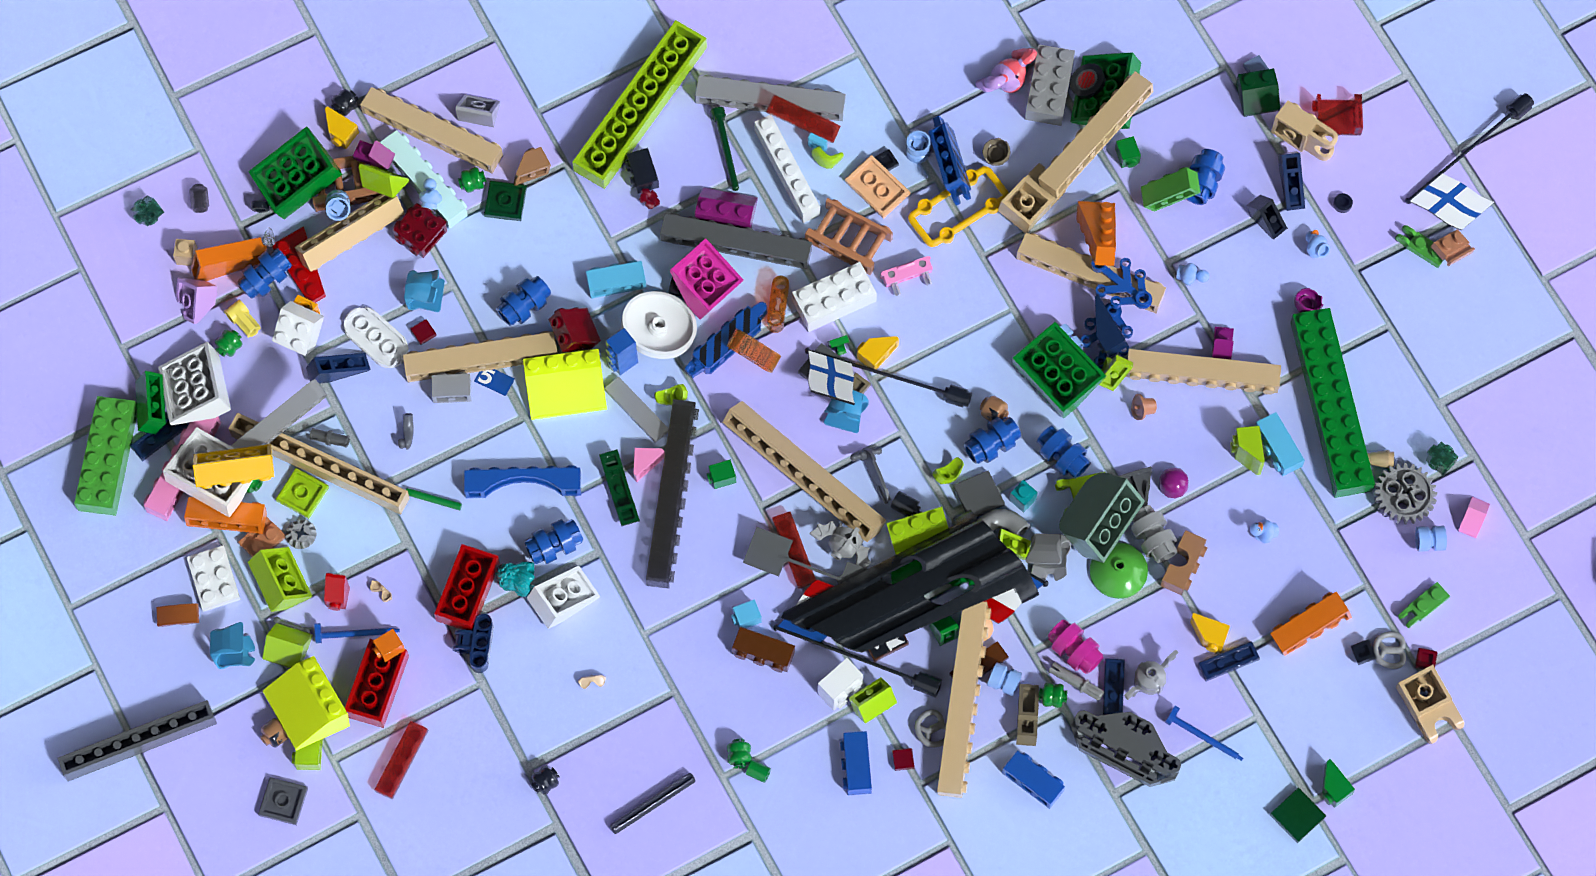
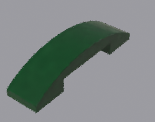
(619, 488)

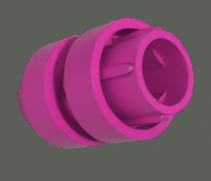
(1068, 640)

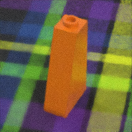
(226, 258)

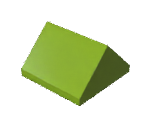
(381, 180)
(286, 645)

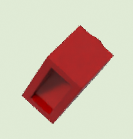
(336, 591)

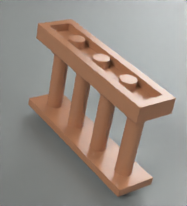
(356, 196)
(848, 254)

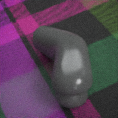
(408, 431)

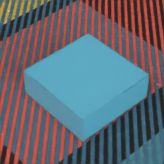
(816, 141)

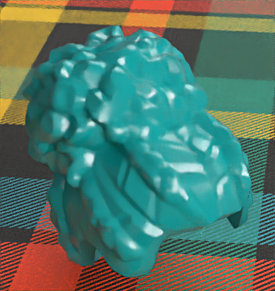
(516, 577)

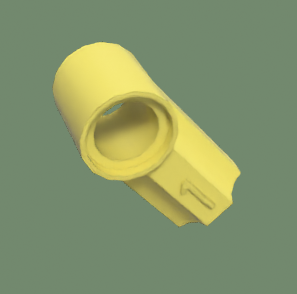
(240, 315)

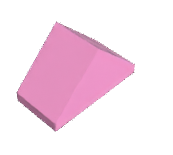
(645, 460)
(1474, 517)

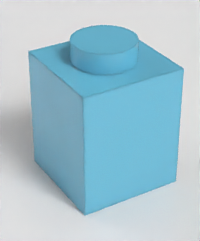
(746, 615)

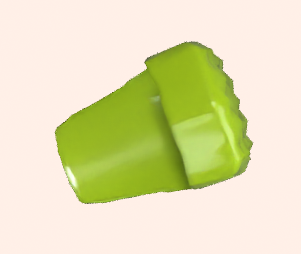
(825, 160)
(666, 396)
(949, 472)

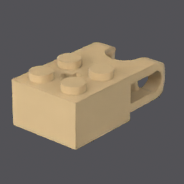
(1303, 131)
(1027, 193)
(1433, 707)

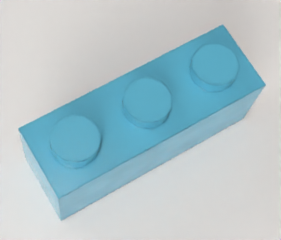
(616, 279)
(1279, 445)

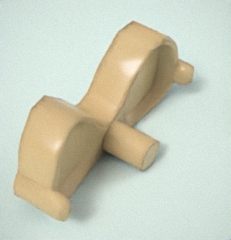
(377, 586)
(597, 679)

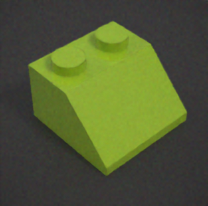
(1248, 448)

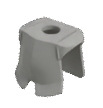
(1049, 555)

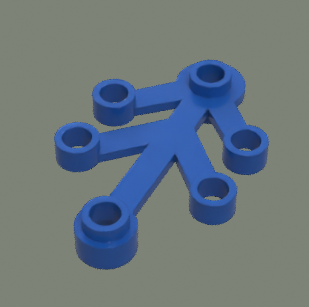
(1124, 285)
(1093, 337)

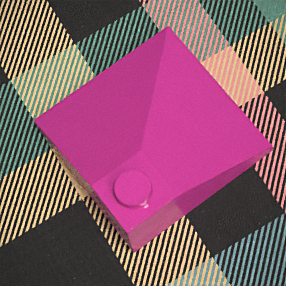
(704, 278)

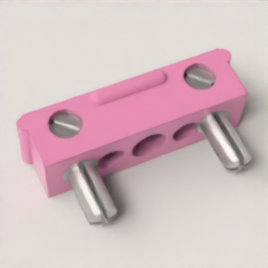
(906, 272)

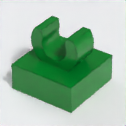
(839, 343)

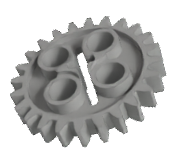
(1420, 486)

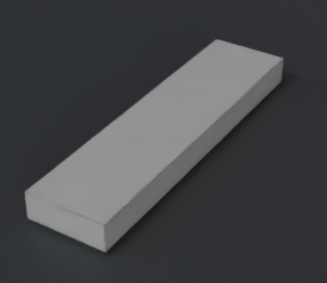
(636, 409)

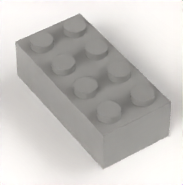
(1049, 85)

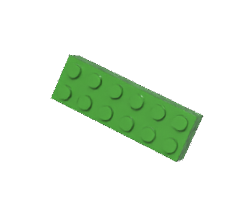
(106, 456)

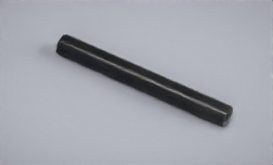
(652, 803)

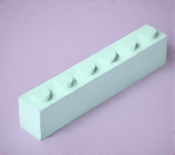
(412, 166)

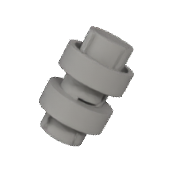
(1157, 541)

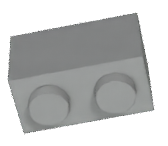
(451, 388)

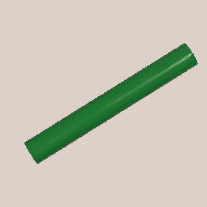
(434, 499)

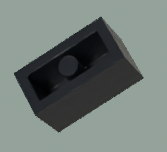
(642, 170)

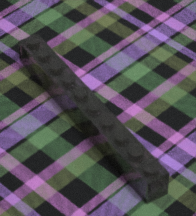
(671, 493)

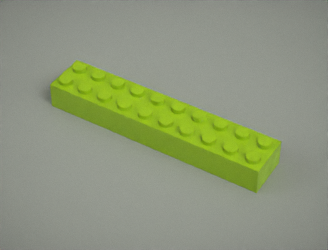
(639, 104)

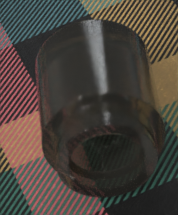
(199, 198)

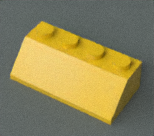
(233, 465)

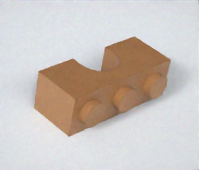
(1178, 578)

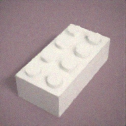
(834, 296)

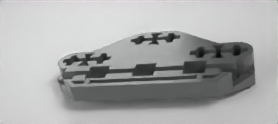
(1128, 744)

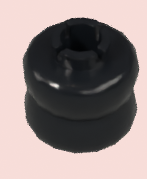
(344, 102)
(545, 780)

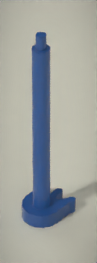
(349, 633)
(1172, 718)

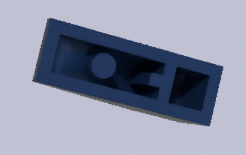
(1291, 180)
(1107, 331)
(336, 367)

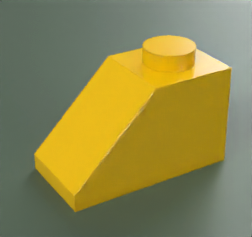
(341, 129)
(876, 350)
(1210, 632)

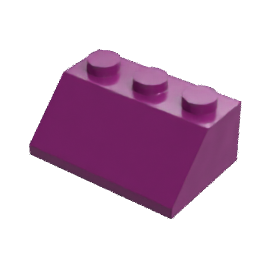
(726, 207)

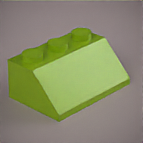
(916, 528)
(279, 578)

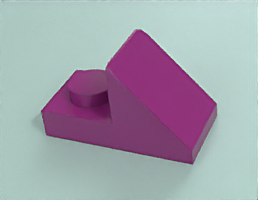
(374, 154)
(1223, 343)

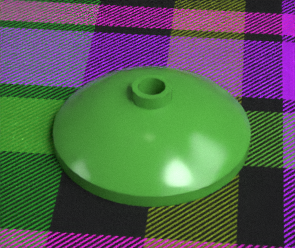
(1120, 582)

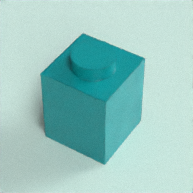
(1023, 496)

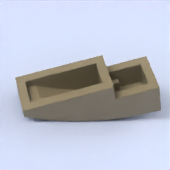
(1027, 714)

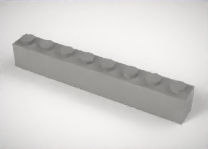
(757, 96)

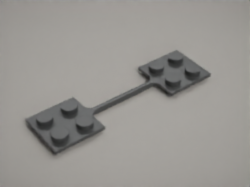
(770, 553)

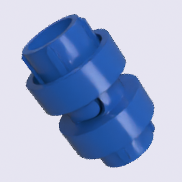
(1210, 171)
(270, 268)
(530, 295)
(985, 444)
(1069, 457)
(545, 545)

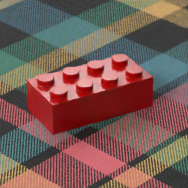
(467, 588)
(375, 687)

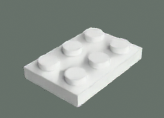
(213, 578)

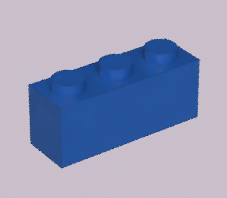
(621, 352)
(856, 763)
(1034, 779)

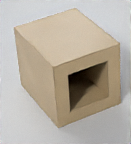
(184, 251)

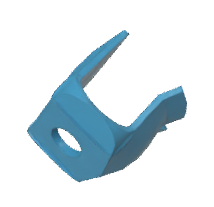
(424, 290)
(845, 415)
(230, 647)

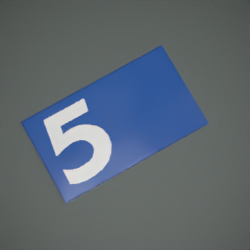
(495, 381)

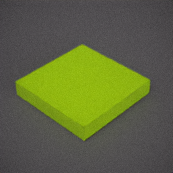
(302, 493)

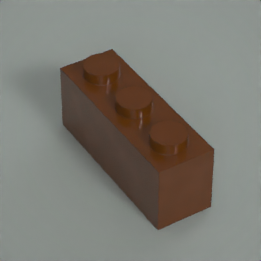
(763, 650)

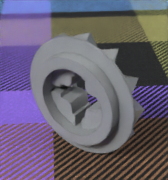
(304, 541)

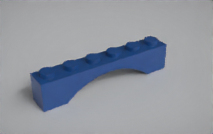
(482, 483)

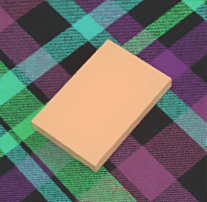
(877, 186)

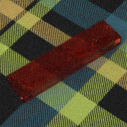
(803, 118)
(786, 527)
(401, 760)

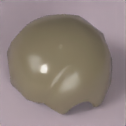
(996, 152)

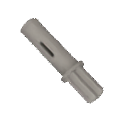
(1076, 681)

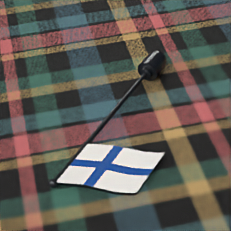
(1453, 200)
(835, 378)

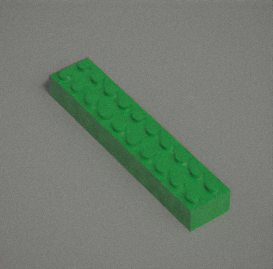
(1332, 403)

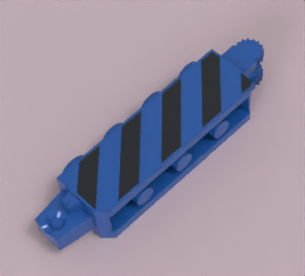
(949, 160)
(715, 352)

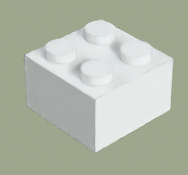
(298, 328)
(840, 684)

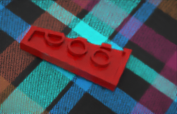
(306, 281)

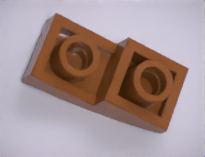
(177, 615)

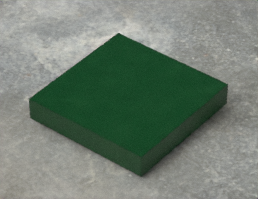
(505, 201)
(1298, 815)

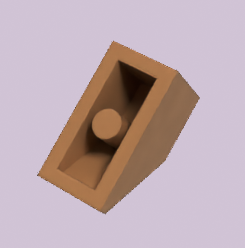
(532, 166)

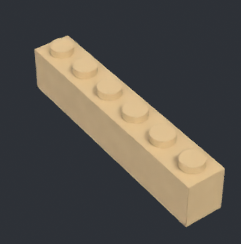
(348, 232)

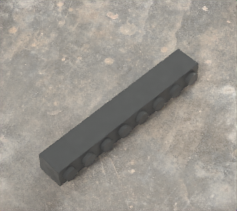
(737, 241)
(137, 740)

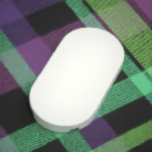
(375, 337)

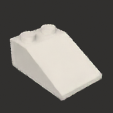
(562, 596)

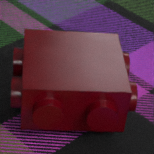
(419, 230)
(574, 329)

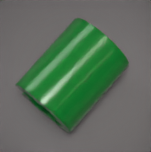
(758, 771)

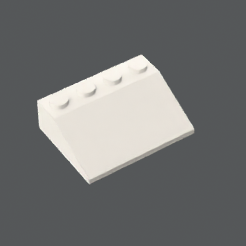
(194, 386)
(180, 474)

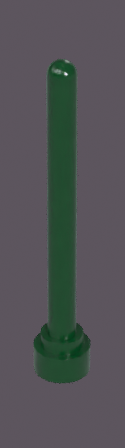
(718, 115)

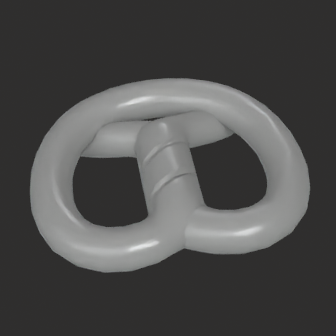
(1389, 650)
(931, 729)

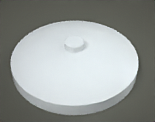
(659, 324)

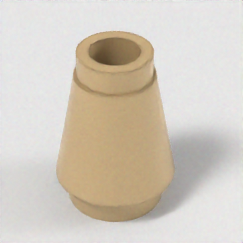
(1381, 458)

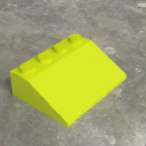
(564, 384)
(306, 704)

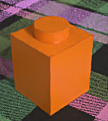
(388, 645)

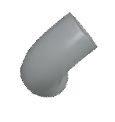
(1006, 519)

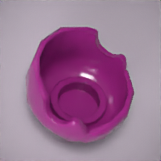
(1308, 300)
(1174, 482)

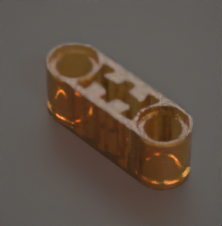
(772, 312)
(753, 351)

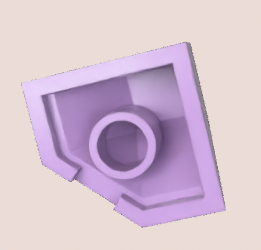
(196, 298)

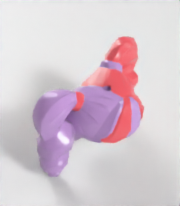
(1004, 73)

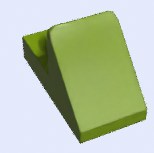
(1115, 371)
(1016, 543)

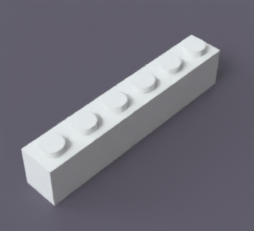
(787, 168)

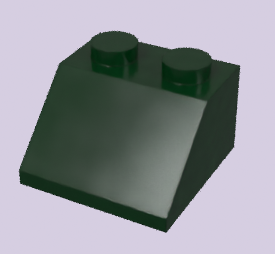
(1258, 92)

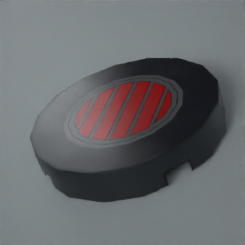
(1087, 81)

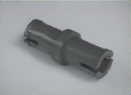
(329, 437)

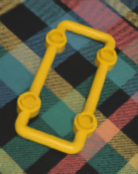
(947, 234)

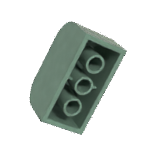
(1100, 515)

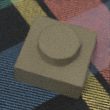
(860, 384)

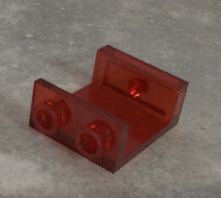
(1340, 115)

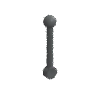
(278, 620)

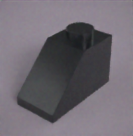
(1267, 216)

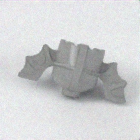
(843, 542)
(1150, 684)

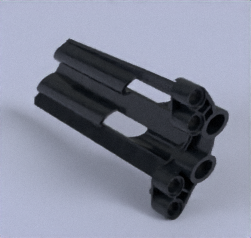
(873, 612)

